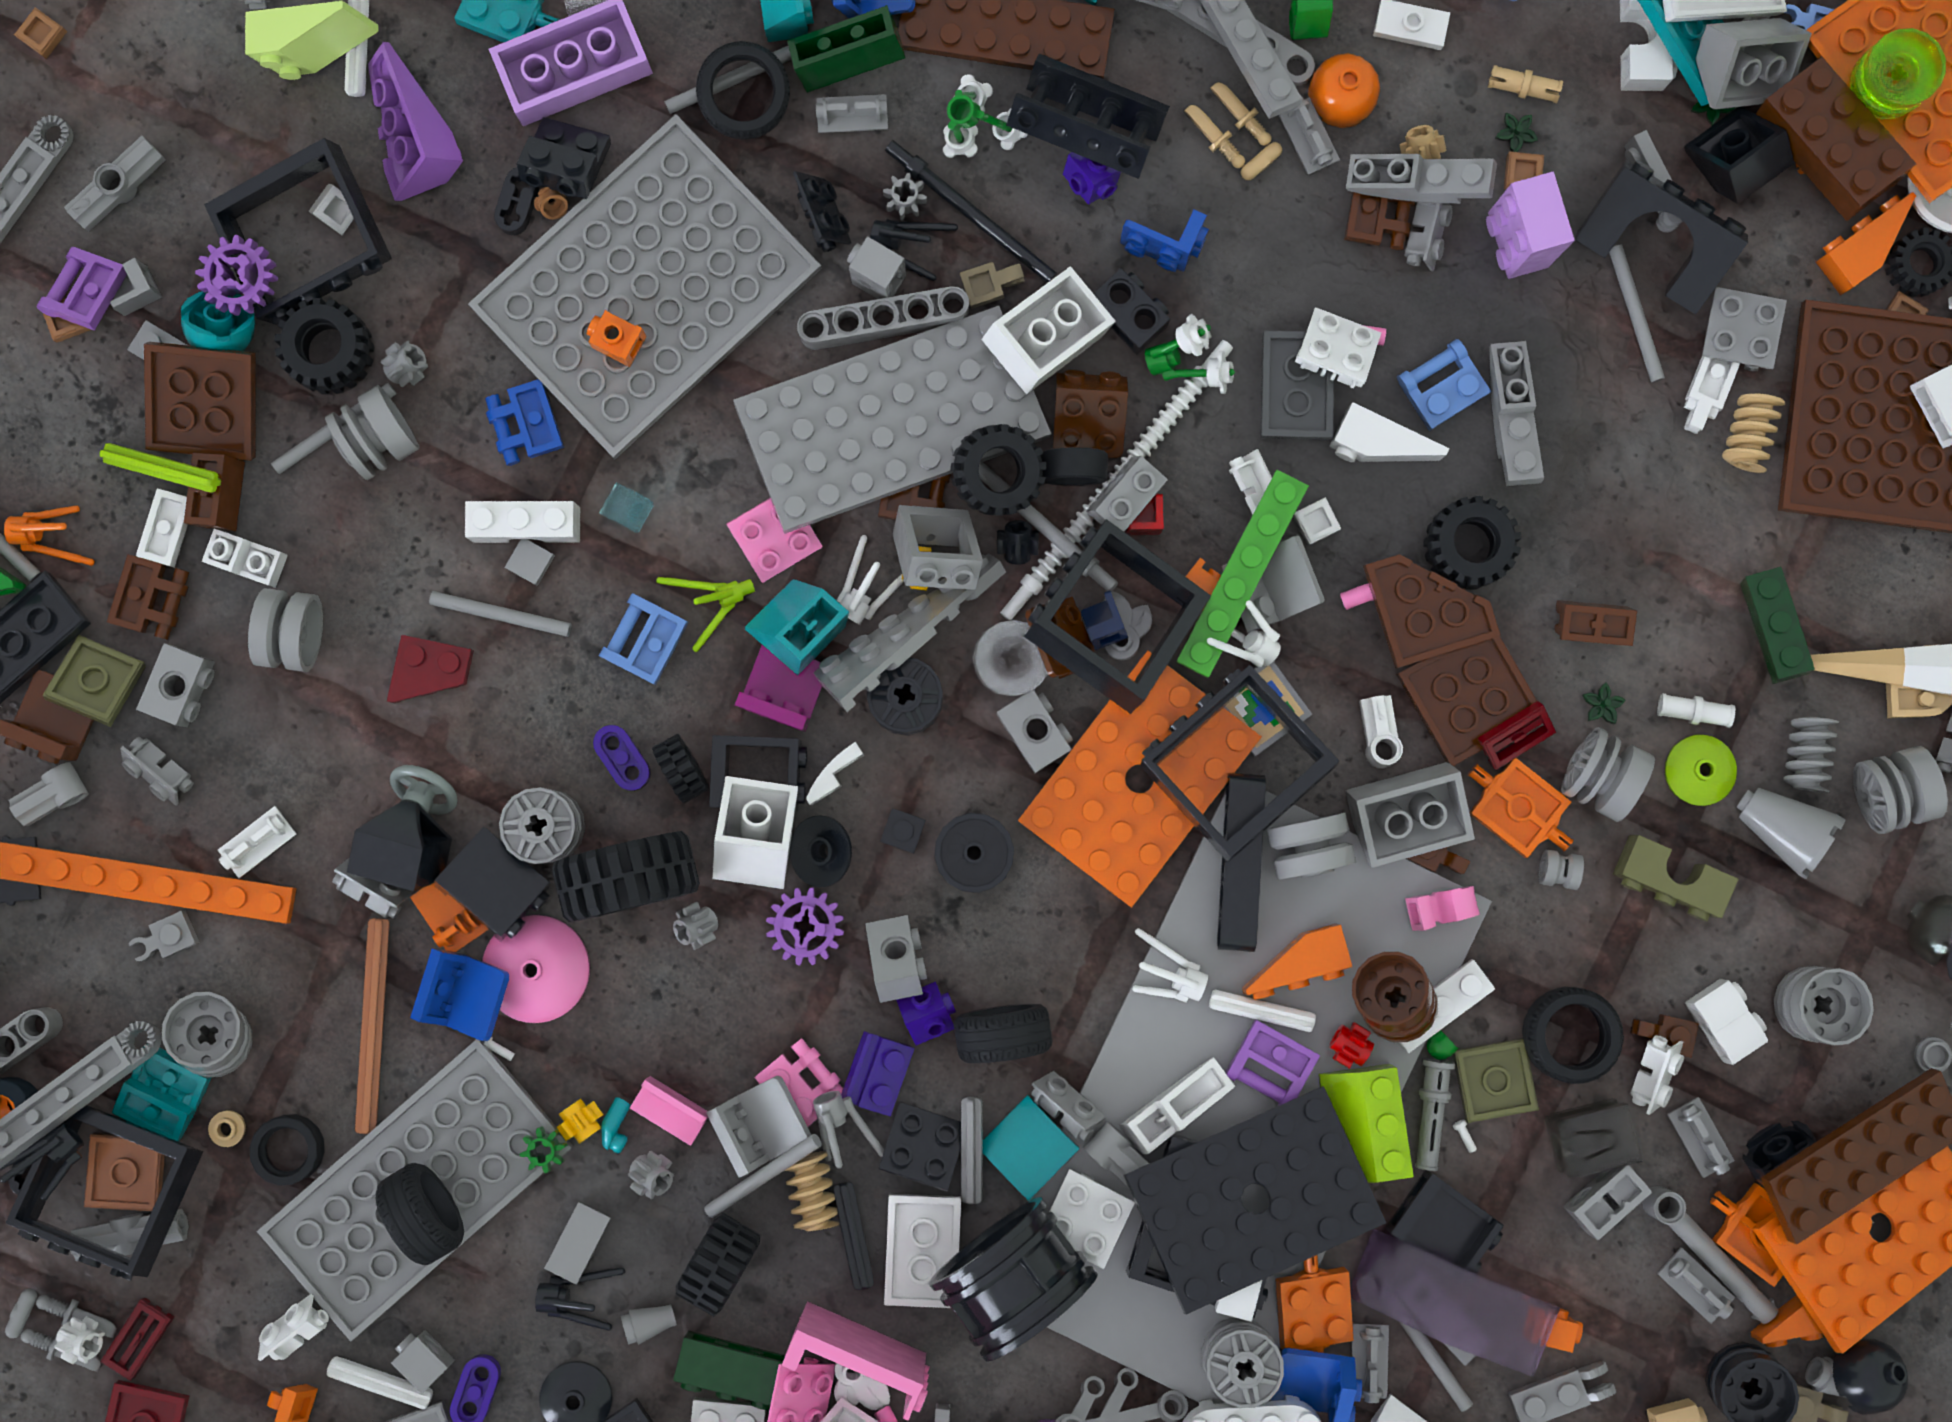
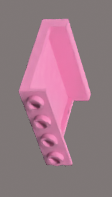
(862, 1352)

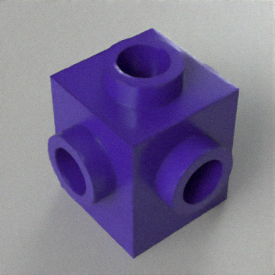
(1090, 178)
(927, 1014)

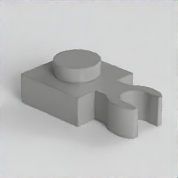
(168, 936)

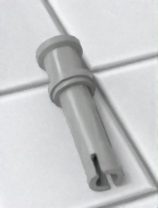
(1434, 1097)

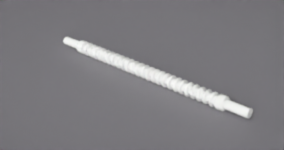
(1033, 583)

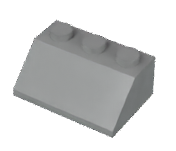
(1749, 60)
(1410, 814)

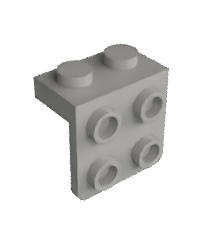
(758, 1125)

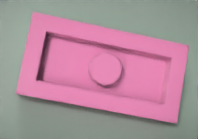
(669, 1110)

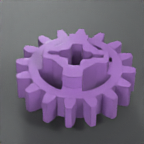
(221, 281)
(789, 923)

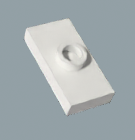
(1411, 24)

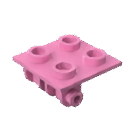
(766, 544)
(803, 1393)

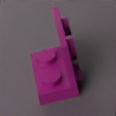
(779, 693)

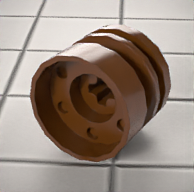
(1385, 980)

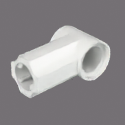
(1380, 727)

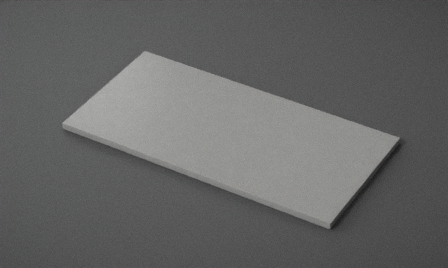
(1165, 1039)

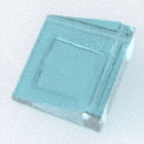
(626, 507)

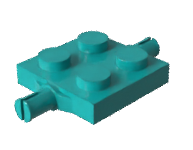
(502, 18)

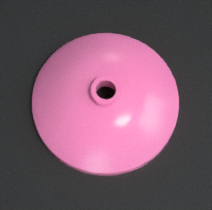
(560, 965)

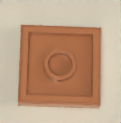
(122, 1174)

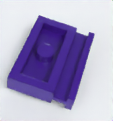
(877, 1073)

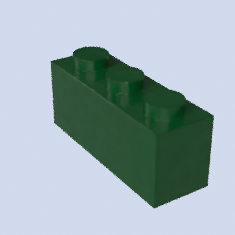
(846, 49)
(1777, 625)
(727, 1369)

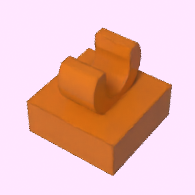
(293, 1403)

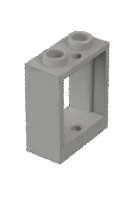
(937, 527)

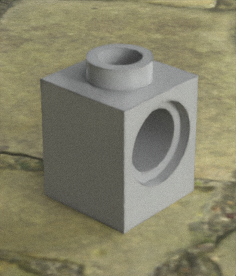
(421, 1360)

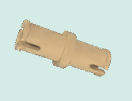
(1525, 84)

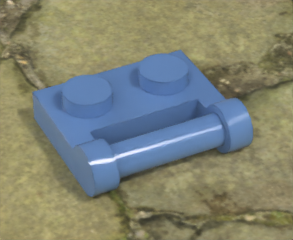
(1449, 395)
(654, 643)

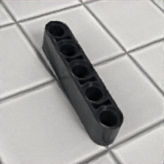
(1243, 873)

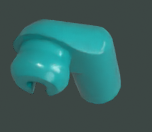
(610, 1126)

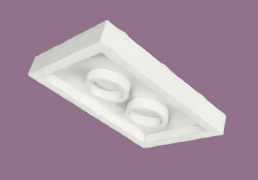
(920, 1240)

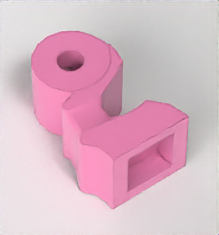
(1441, 907)

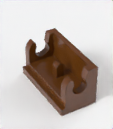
(220, 507)
(1596, 623)

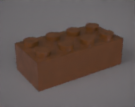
(1836, 139)

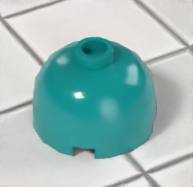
(212, 329)

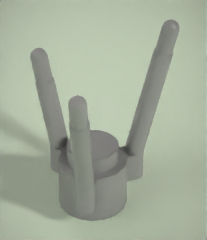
(831, 1114)

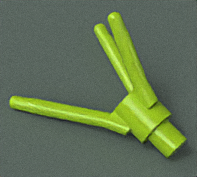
(727, 594)

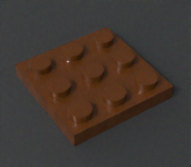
(200, 400)
(1466, 695)

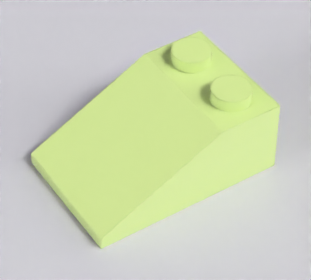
(304, 36)

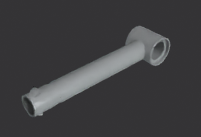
(1709, 1252)

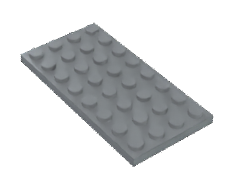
(881, 420)
(460, 1126)

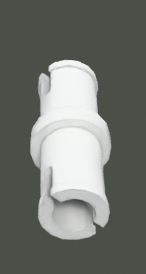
(1696, 710)

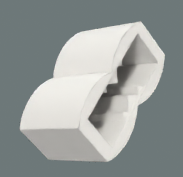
(1727, 1020)

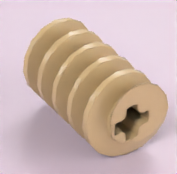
(1751, 430)
(812, 1194)

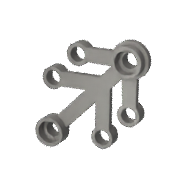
(1115, 1401)

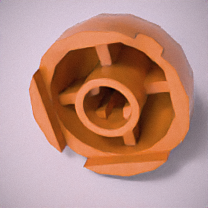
(1344, 90)

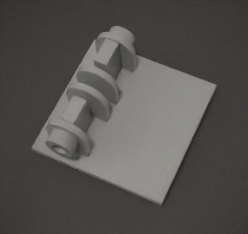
(1744, 328)

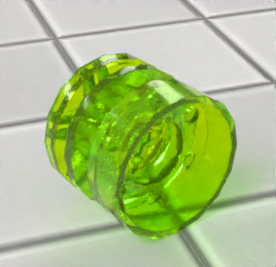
(1913, 61)

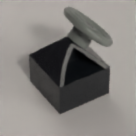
(405, 842)

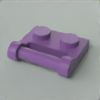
(90, 293)
(1277, 1054)

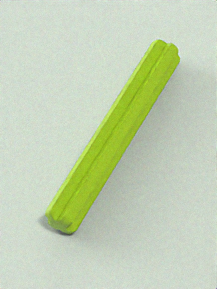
(160, 467)

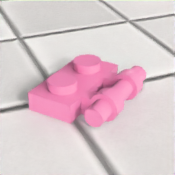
(796, 1084)

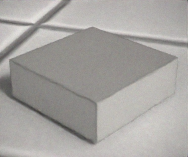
(529, 561)

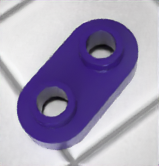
(622, 758)
(475, 1389)

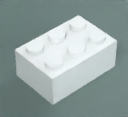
(1048, 330)

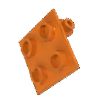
(447, 918)

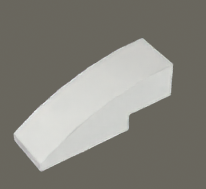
(1177, 1106)

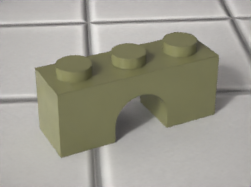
(1645, 866)

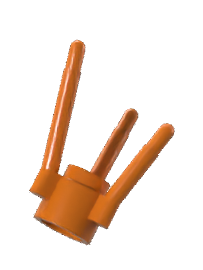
(28, 529)

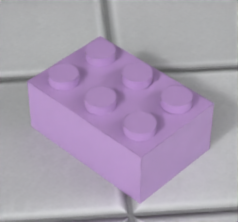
(1529, 225)

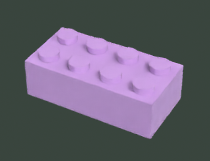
(570, 61)

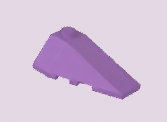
(416, 136)

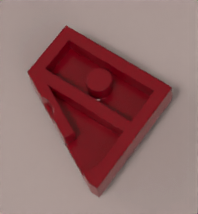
(427, 667)

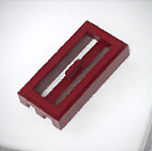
(1515, 731)
(155, 1313)

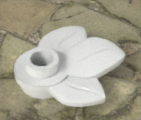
(860, 1388)

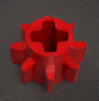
(1351, 1045)

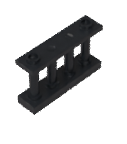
(1094, 97)

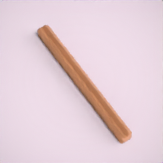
(372, 1025)

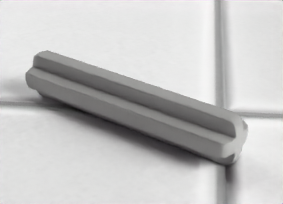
(971, 1150)

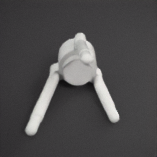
(857, 601)
(1260, 646)
(1188, 981)

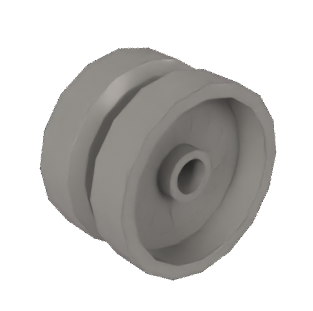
(285, 630)
(1311, 845)

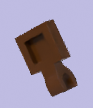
(1443, 857)
(1670, 1028)

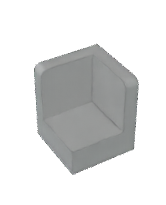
(136, 289)

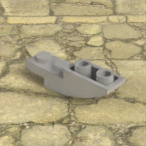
(1420, 179)
(1513, 413)

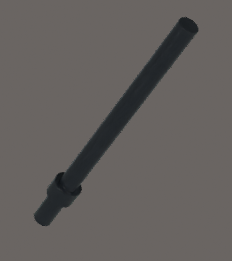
(918, 170)

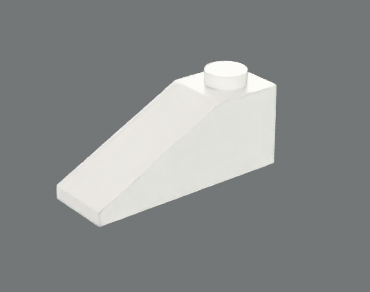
(1377, 439)

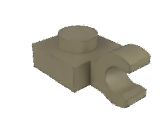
(985, 284)
(1811, 1407)

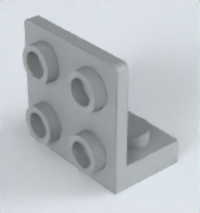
(1285, 586)

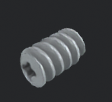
(1810, 753)

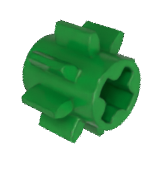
(547, 1140)

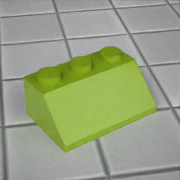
(1373, 1119)

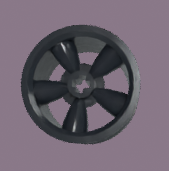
(1013, 1279)

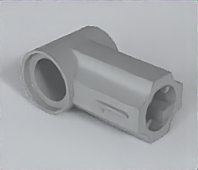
(56, 790)
(1114, 1152)

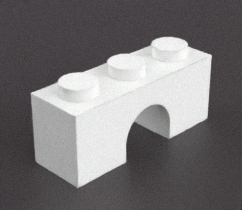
(1645, 65)
(522, 520)

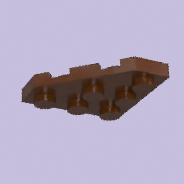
(1425, 611)

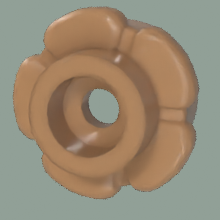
(553, 209)

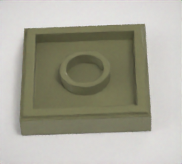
(94, 680)
(1495, 1080)

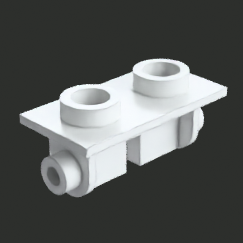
(1251, 477)
(256, 842)
(1655, 1087)
(281, 1337)

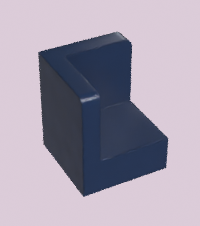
(1104, 623)

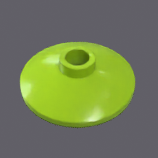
(1684, 774)

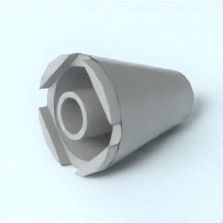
(1790, 828)

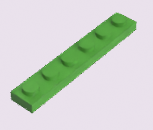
(1242, 572)

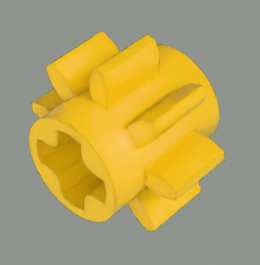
(579, 1121)

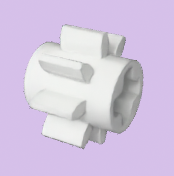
(79, 1340)

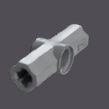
(98, 200)
(124, 1232)

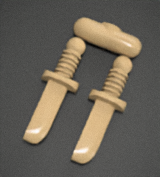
(1245, 118)

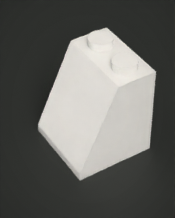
(754, 832)

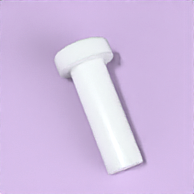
(500, 1050)
(1461, 1127)

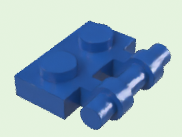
(534, 418)

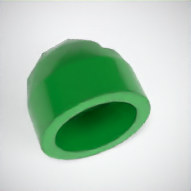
(1440, 1046)

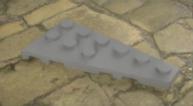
(897, 638)

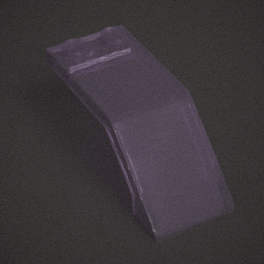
(1453, 1303)

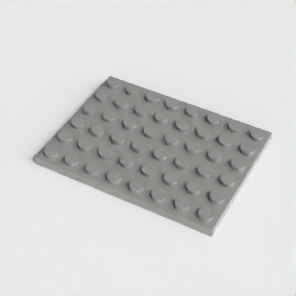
(664, 247)

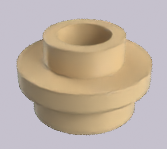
(237, 1125)

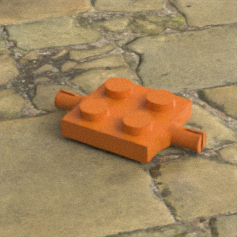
(1520, 807)
(1739, 1238)
(1314, 1307)

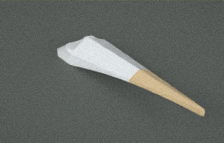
(1913, 667)

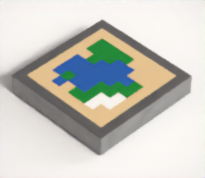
(1257, 717)

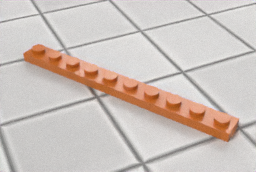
(146, 883)

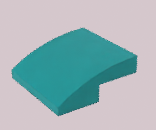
(161, 1096)
(1028, 1147)

